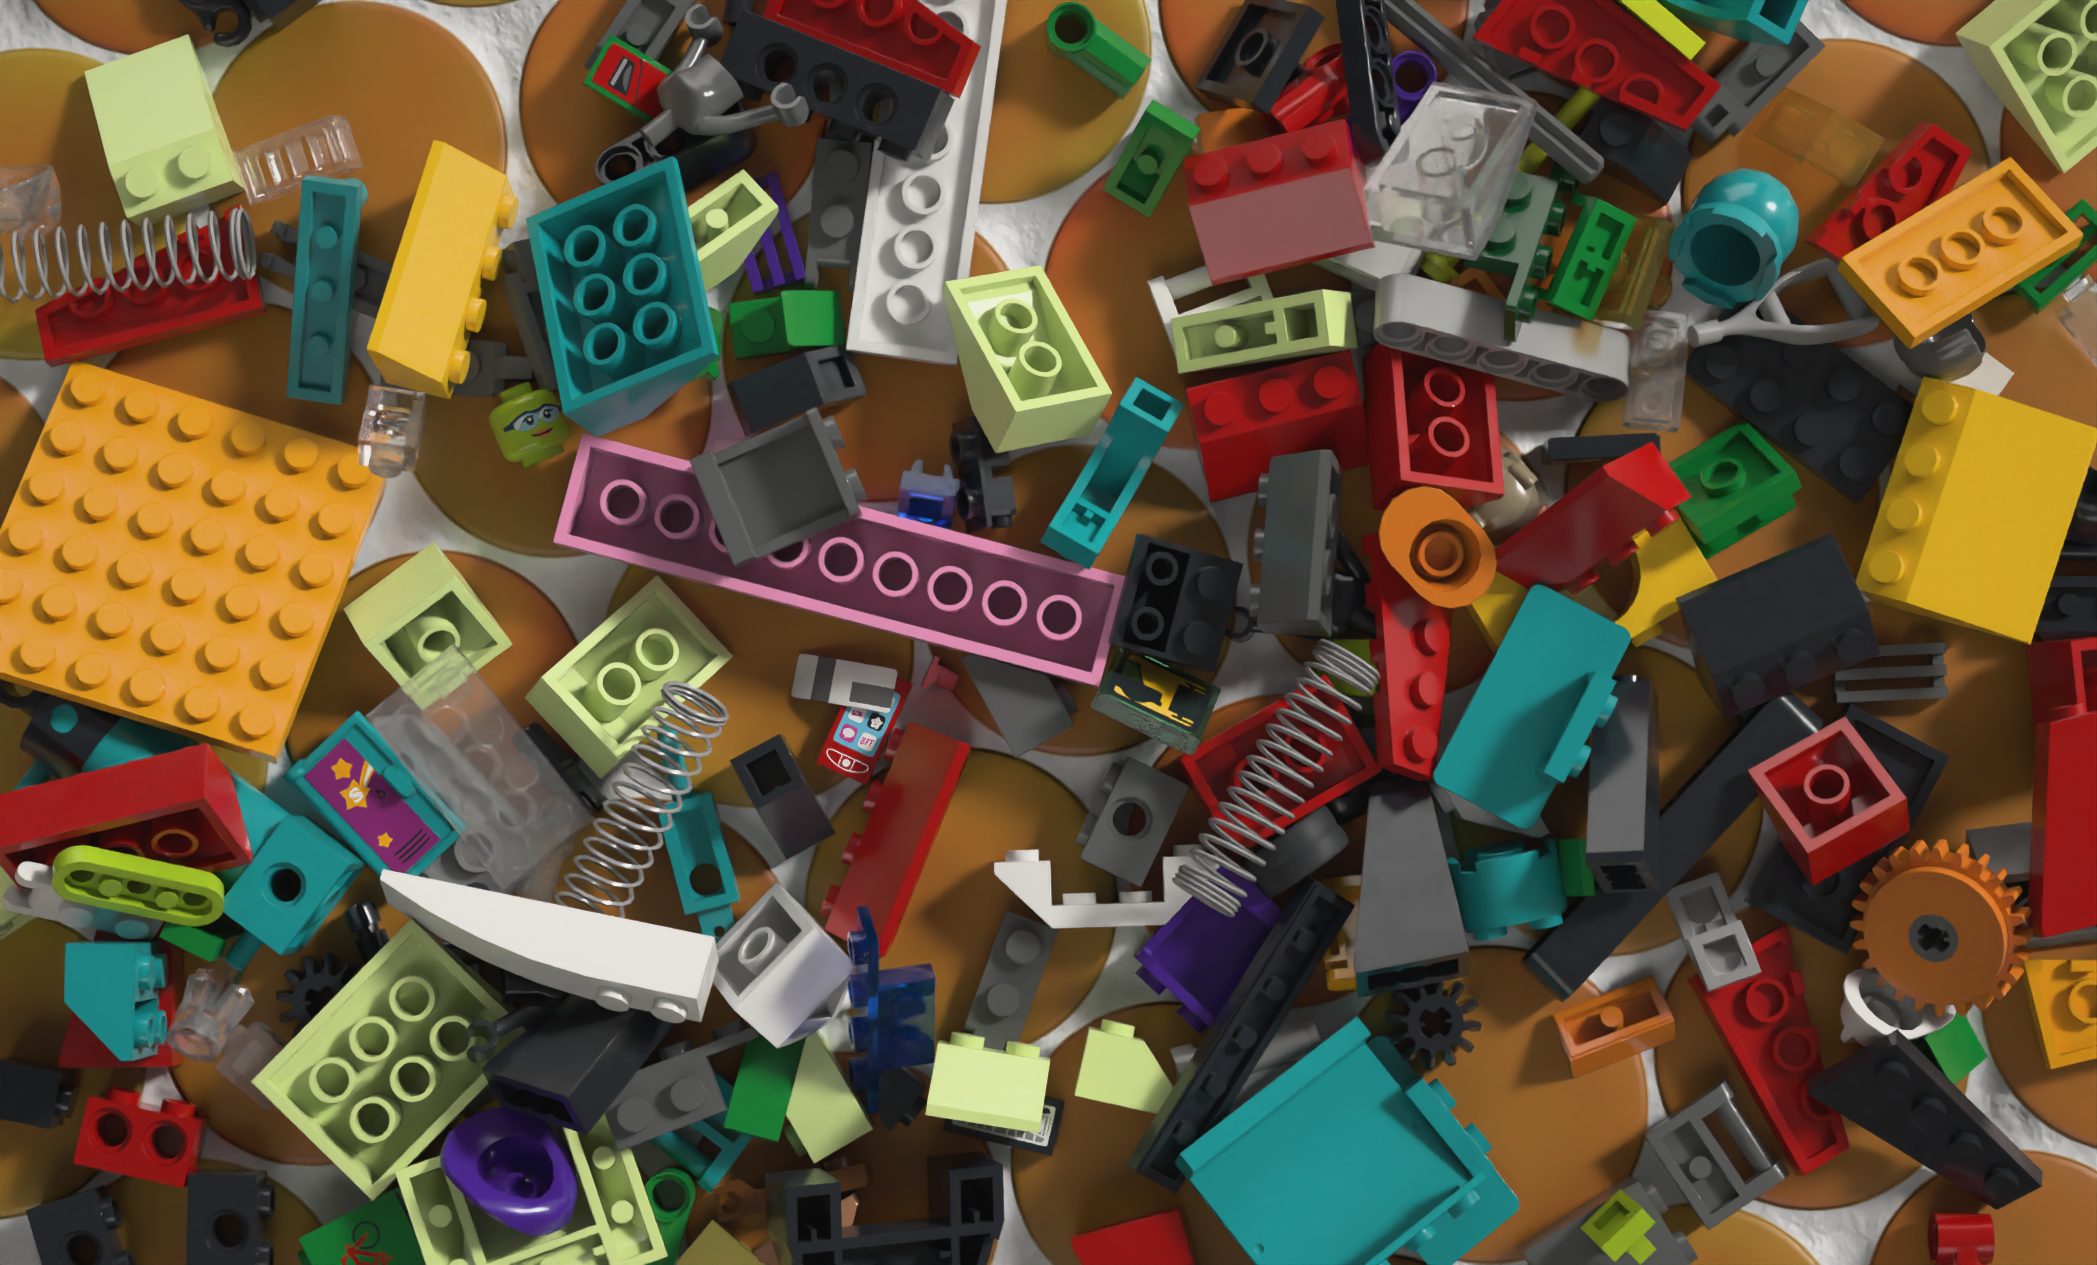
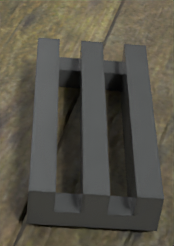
(1935, 670)

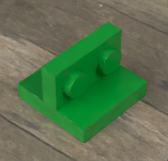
(1733, 487)

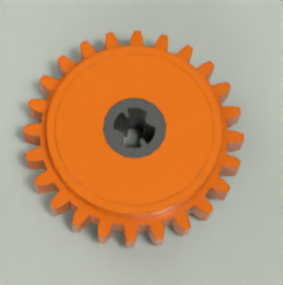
(1981, 922)

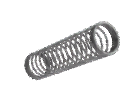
(1336, 662)

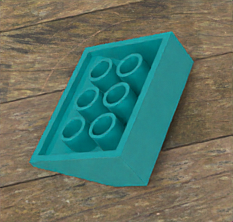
(622, 297)

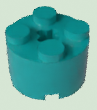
(1508, 887)

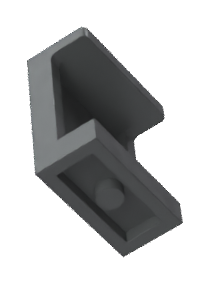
(779, 487)

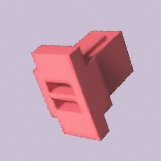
(939, 676)

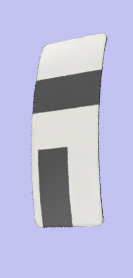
(844, 683)

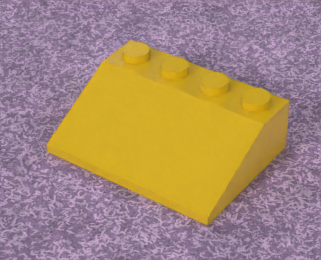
(1976, 510)

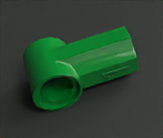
(1101, 51)
(671, 1221)

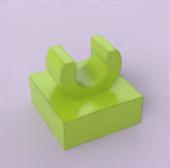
(1621, 1228)

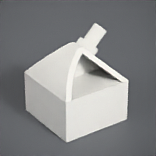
(782, 970)

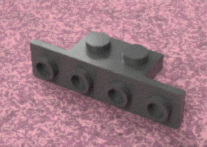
(674, 1090)

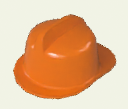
(1437, 547)

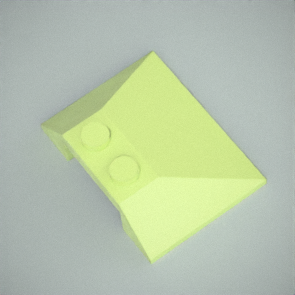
(607, 1226)

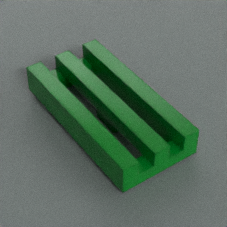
(2026, 288)

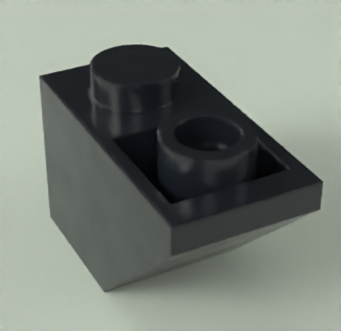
(783, 796)

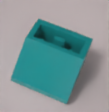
(117, 993)

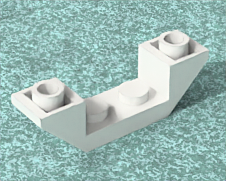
(1032, 883)

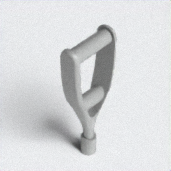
(1776, 322)

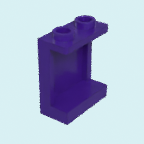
(1206, 952)

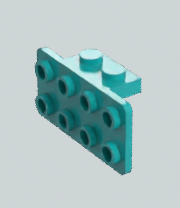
(1534, 708)
(1469, 1145)

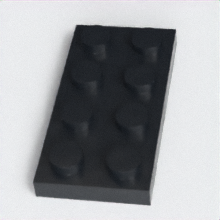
(1806, 403)
(1827, 907)

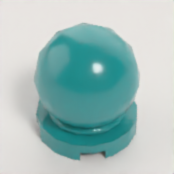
(1735, 237)

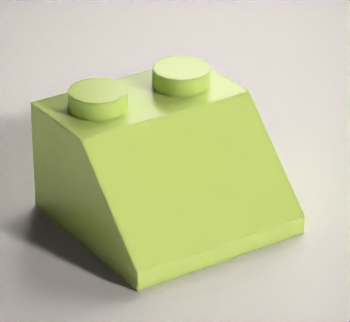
(423, 612)
(988, 1083)

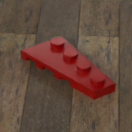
(889, 32)
(1412, 667)
(1777, 1051)

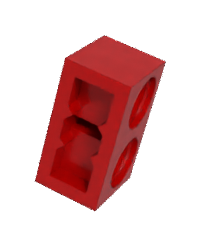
(140, 1151)

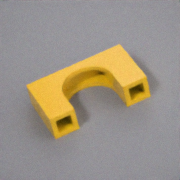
(1660, 573)

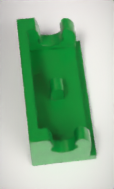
(1588, 258)

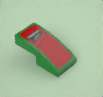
(627, 79)

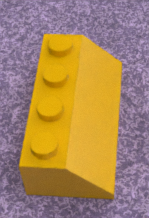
(442, 273)

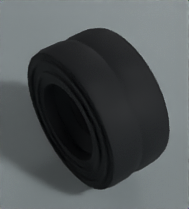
(1298, 852)

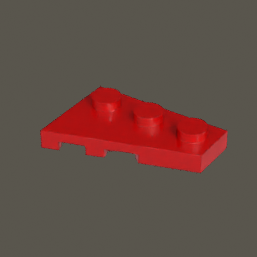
(1904, 183)

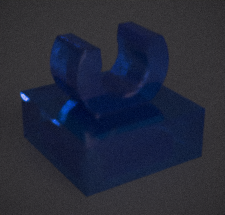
(928, 497)

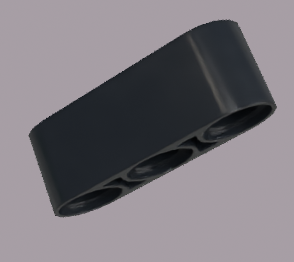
(697, 155)

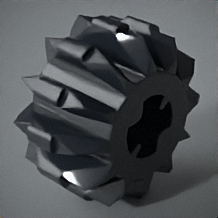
(315, 979)
(1433, 1040)

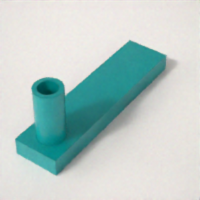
(325, 288)

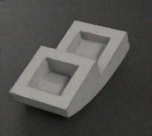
(1712, 932)

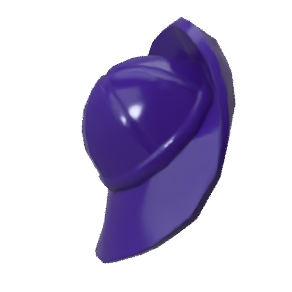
(513, 1170)

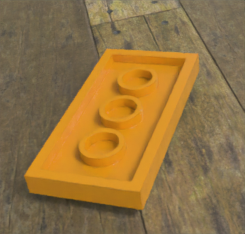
(1959, 252)

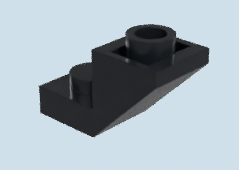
(796, 385)
(900, 1096)

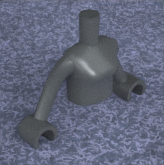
(703, 90)

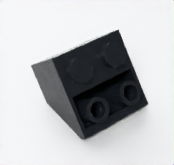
(1175, 604)

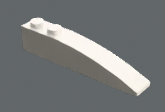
(565, 947)

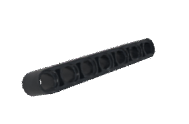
(1687, 830)

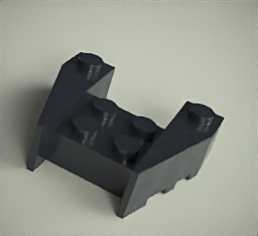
(960, 1229)

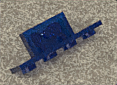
(893, 1013)

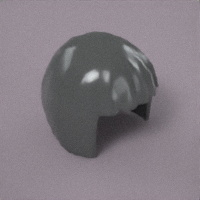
(1947, 354)

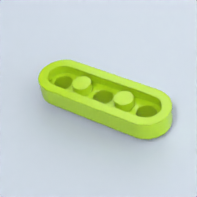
(138, 886)

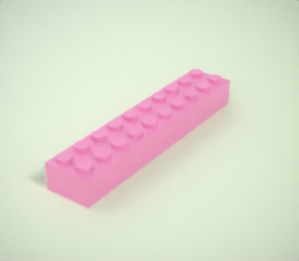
(864, 572)

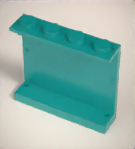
(1329, 1164)

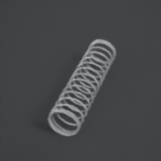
(244, 269)
(686, 715)

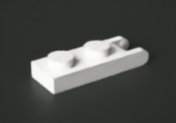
(47, 904)

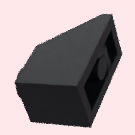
(1635, 149)

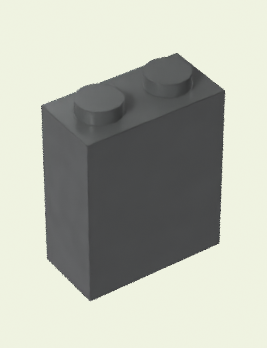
(1568, 1245)

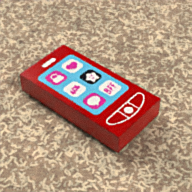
(861, 736)

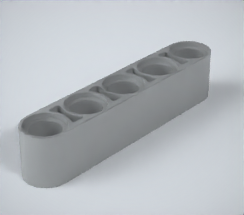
(1469, 332)

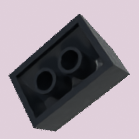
(1777, 626)

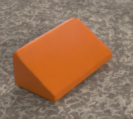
(1613, 1026)

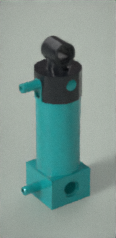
(79, 739)

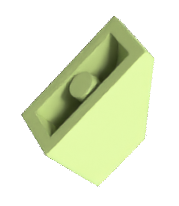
(729, 226)
(1121, 1069)
(822, 1104)

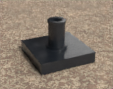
(1260, 53)

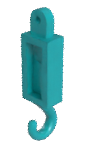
(695, 840)

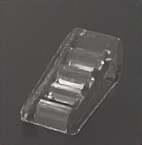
(339, 140)

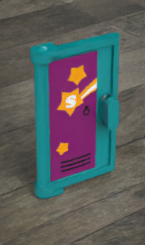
(368, 800)

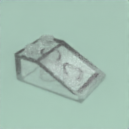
(1449, 171)

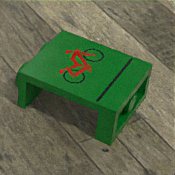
(366, 1236)

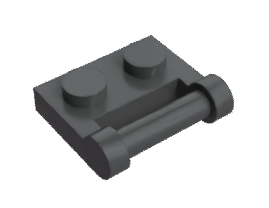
(1700, 1164)

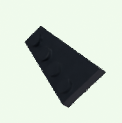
(1923, 1114)

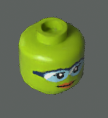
(529, 425)

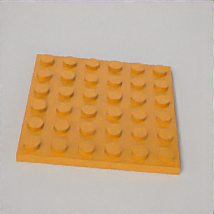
(178, 559)

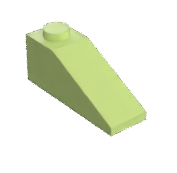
(1265, 331)

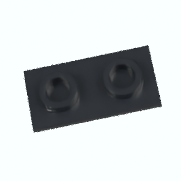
(981, 498)

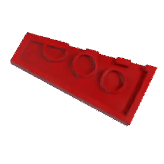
(1602, 52)
(114, 321)

